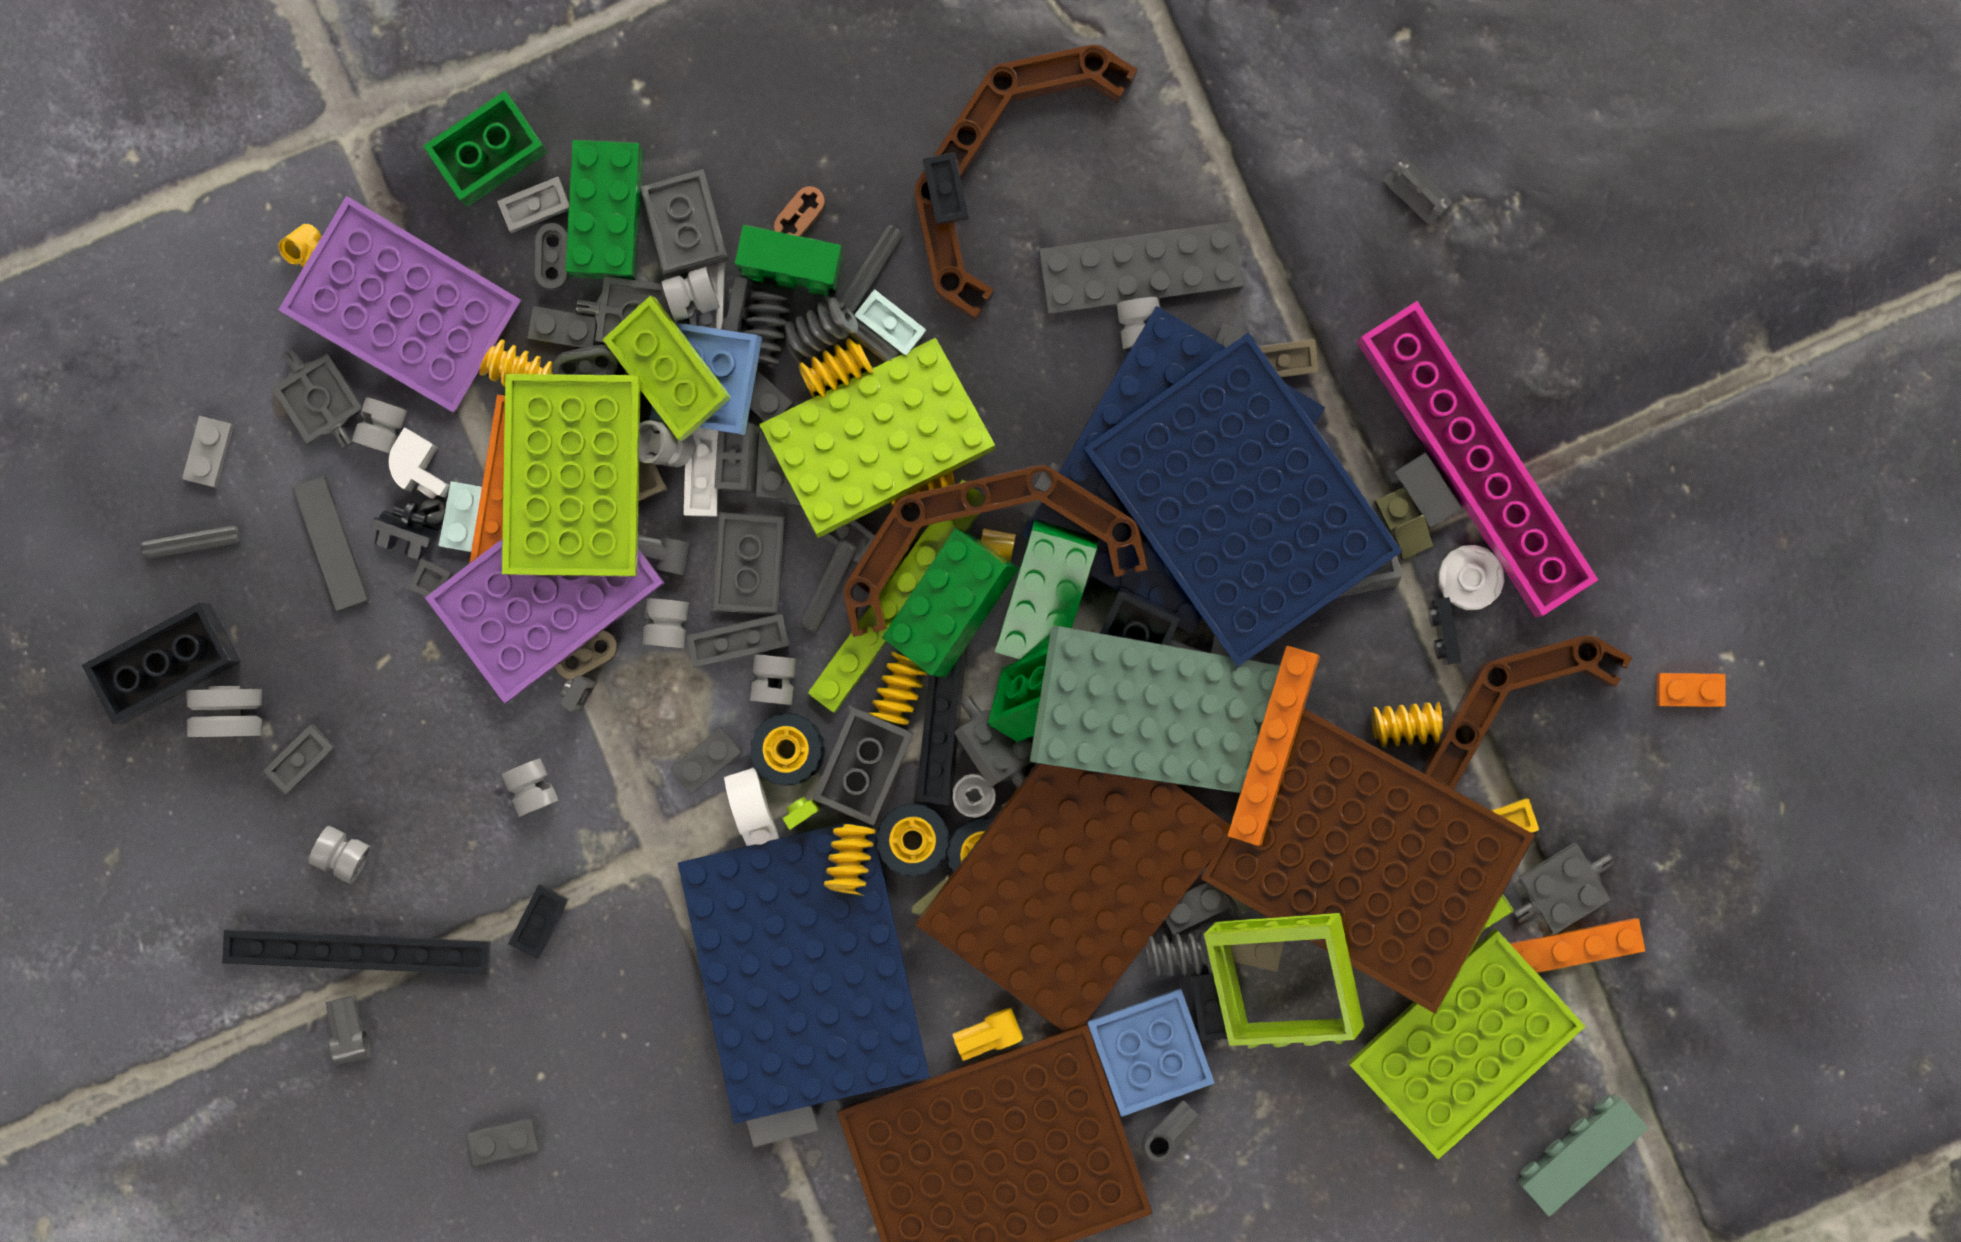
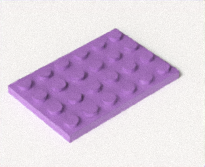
(399, 304)
(531, 623)

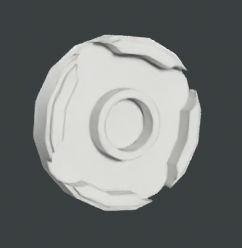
(1470, 577)

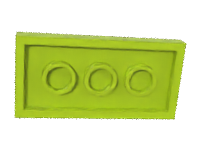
(669, 368)

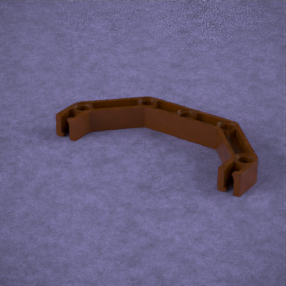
(1029, 79)
(951, 503)
(1484, 700)

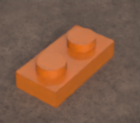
(1690, 689)

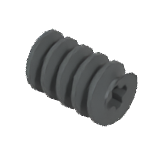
(766, 323)
(819, 329)
(1177, 954)

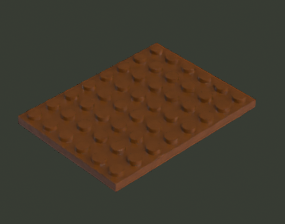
(1384, 849)
(1072, 885)
(999, 1150)

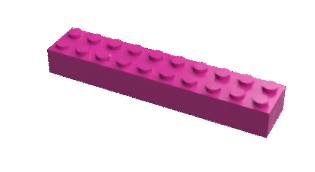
(1476, 460)

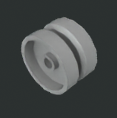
(224, 712)

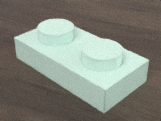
(890, 322)
(460, 516)

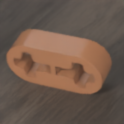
(795, 206)

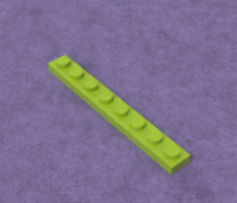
(860, 651)

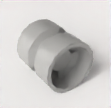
(690, 294)
(1133, 316)
(378, 425)
(661, 446)
(665, 623)
(773, 667)
(529, 787)
(973, 795)
(335, 853)

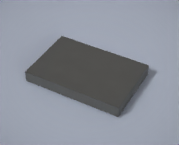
(684, 223)
(748, 563)

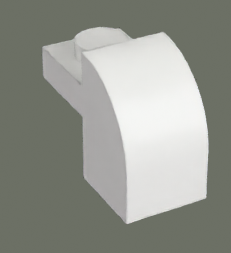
(408, 464)
(750, 807)

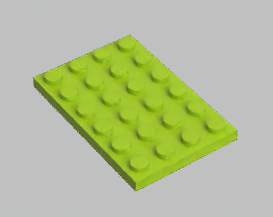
(877, 437)
(571, 475)
(1480, 1046)

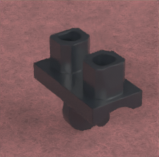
(406, 525)

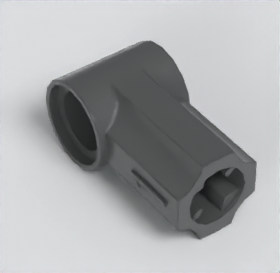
(665, 554)
(348, 1039)
(1174, 1129)

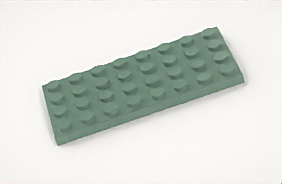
(1149, 710)

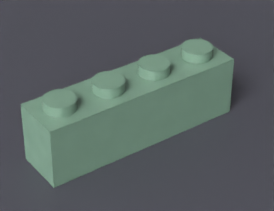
(1581, 1154)

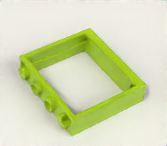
(1282, 1033)

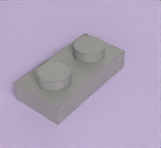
(534, 204)
(208, 451)

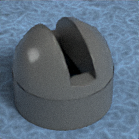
(435, 517)

